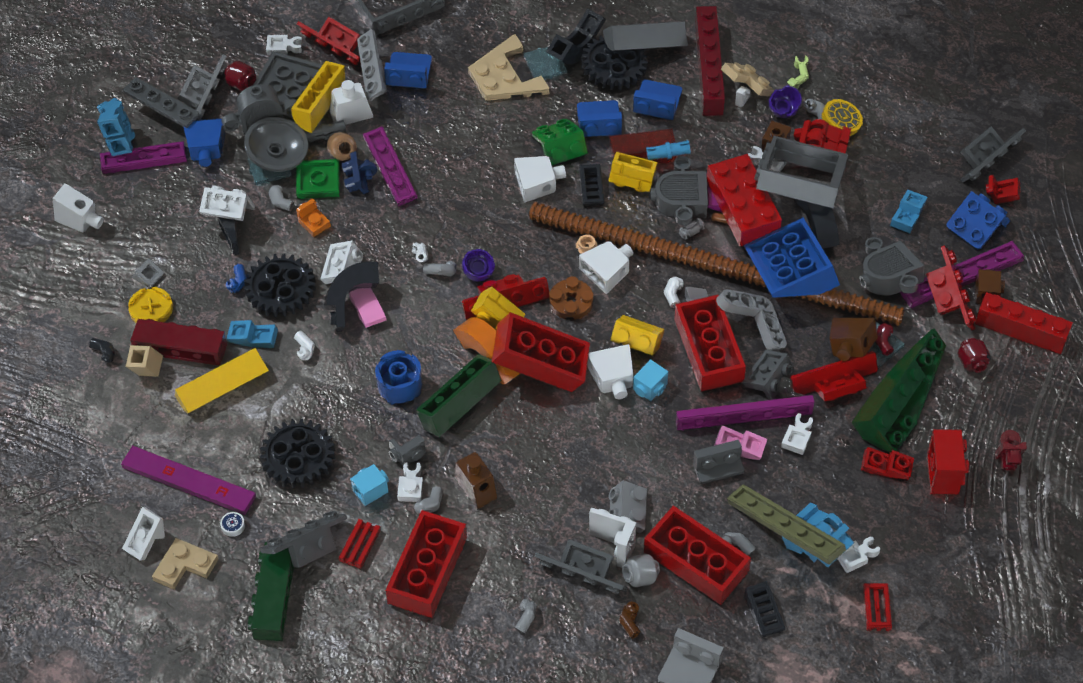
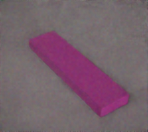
(144, 157)
(390, 166)

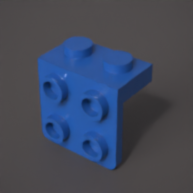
(408, 70)
(657, 99)
(599, 118)
(977, 219)

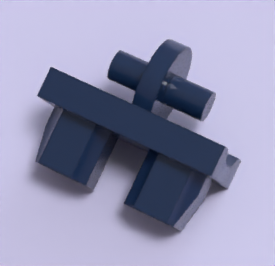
(361, 172)

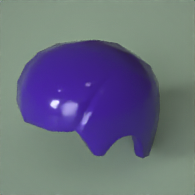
(785, 102)
(478, 265)

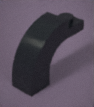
(571, 48)
(821, 223)
(353, 277)

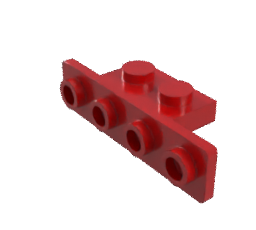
(336, 36)
(513, 289)
(948, 291)
(836, 378)

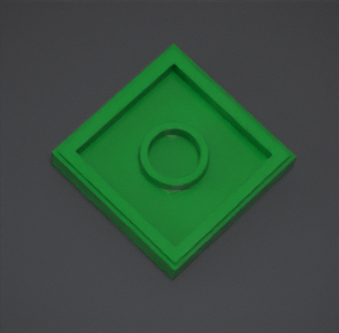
(318, 179)

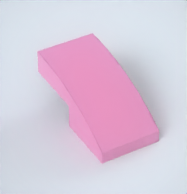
(367, 306)
(752, 444)

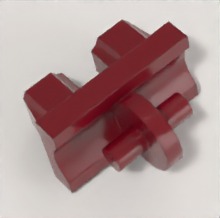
(1010, 450)

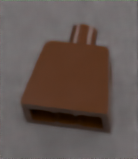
(852, 337)
(472, 474)

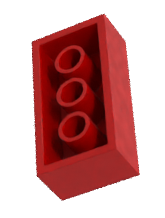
(745, 208)
(709, 343)
(540, 352)
(697, 555)
(426, 564)

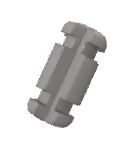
(691, 229)

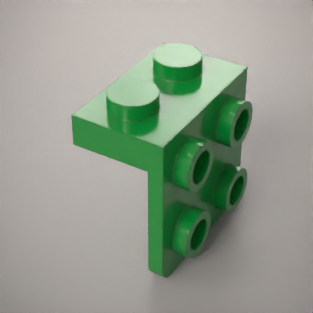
(561, 141)

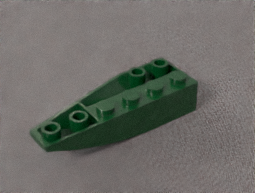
(900, 396)

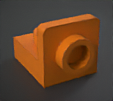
(312, 218)

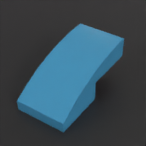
(908, 211)
(252, 335)

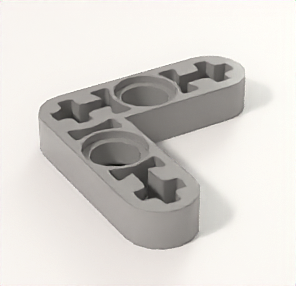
(761, 310)

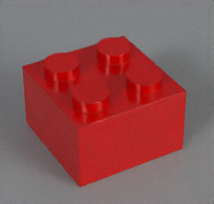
(947, 461)

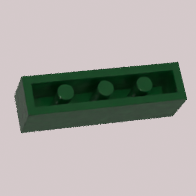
(458, 395)
(272, 596)

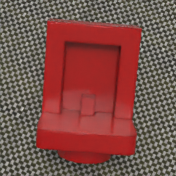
(1003, 190)

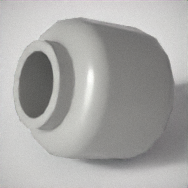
(640, 570)

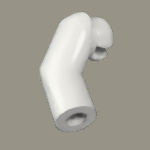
(670, 290)

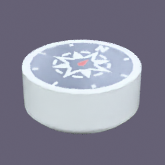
(232, 524)

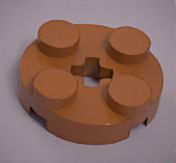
(571, 288)

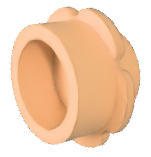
(586, 240)

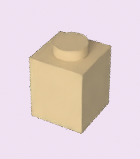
(144, 361)

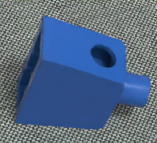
(205, 140)

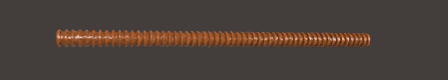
(704, 260)

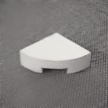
(742, 96)

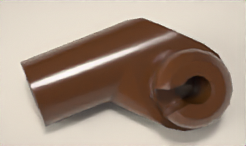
(628, 618)

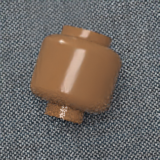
(345, 142)

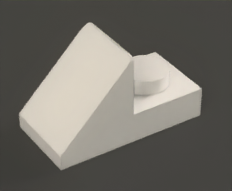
(143, 534)

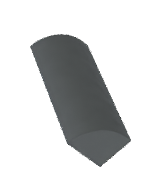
(645, 36)

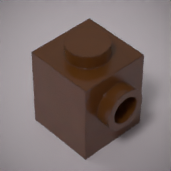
(775, 129)
(989, 282)

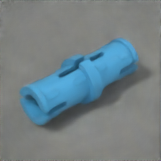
(668, 150)

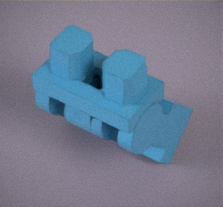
(115, 127)
(825, 522)

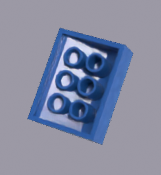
(792, 262)

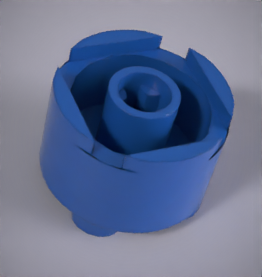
(398, 377)

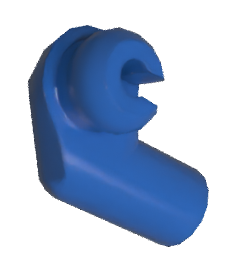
(238, 282)

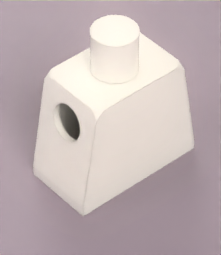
(349, 103)
(537, 176)
(75, 209)
(606, 264)
(612, 370)

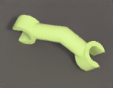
(804, 76)

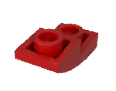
(888, 465)

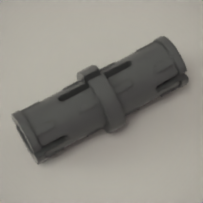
(325, 131)

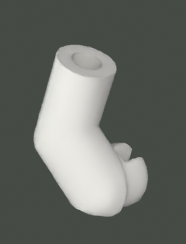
(420, 251)
(307, 345)

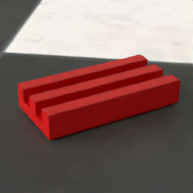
(351, 540)
(878, 625)

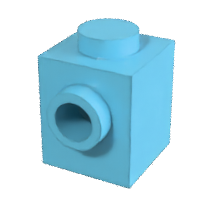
(650, 380)
(369, 484)

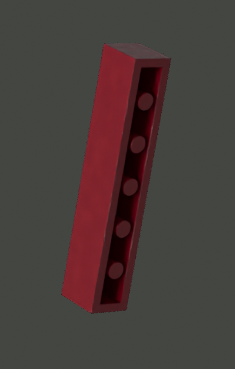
(709, 61)

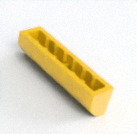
(317, 96)
(220, 381)

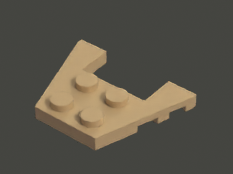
(497, 77)

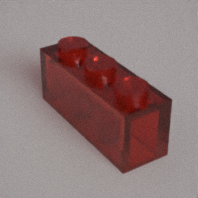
(636, 143)

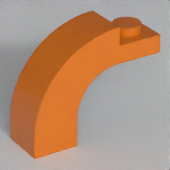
(481, 337)

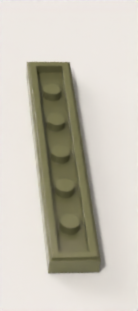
(786, 524)

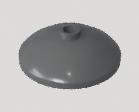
(276, 135)

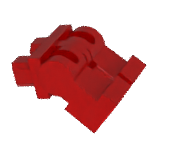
(823, 135)

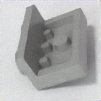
(629, 501)

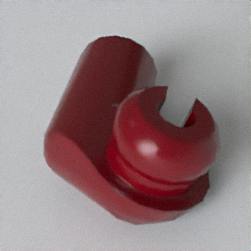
(883, 333)

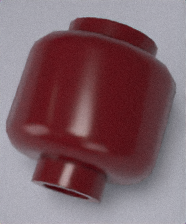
(240, 75)
(974, 355)

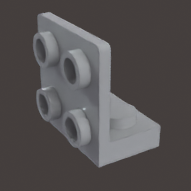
(691, 660)

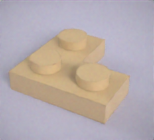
(747, 75)
(183, 557)

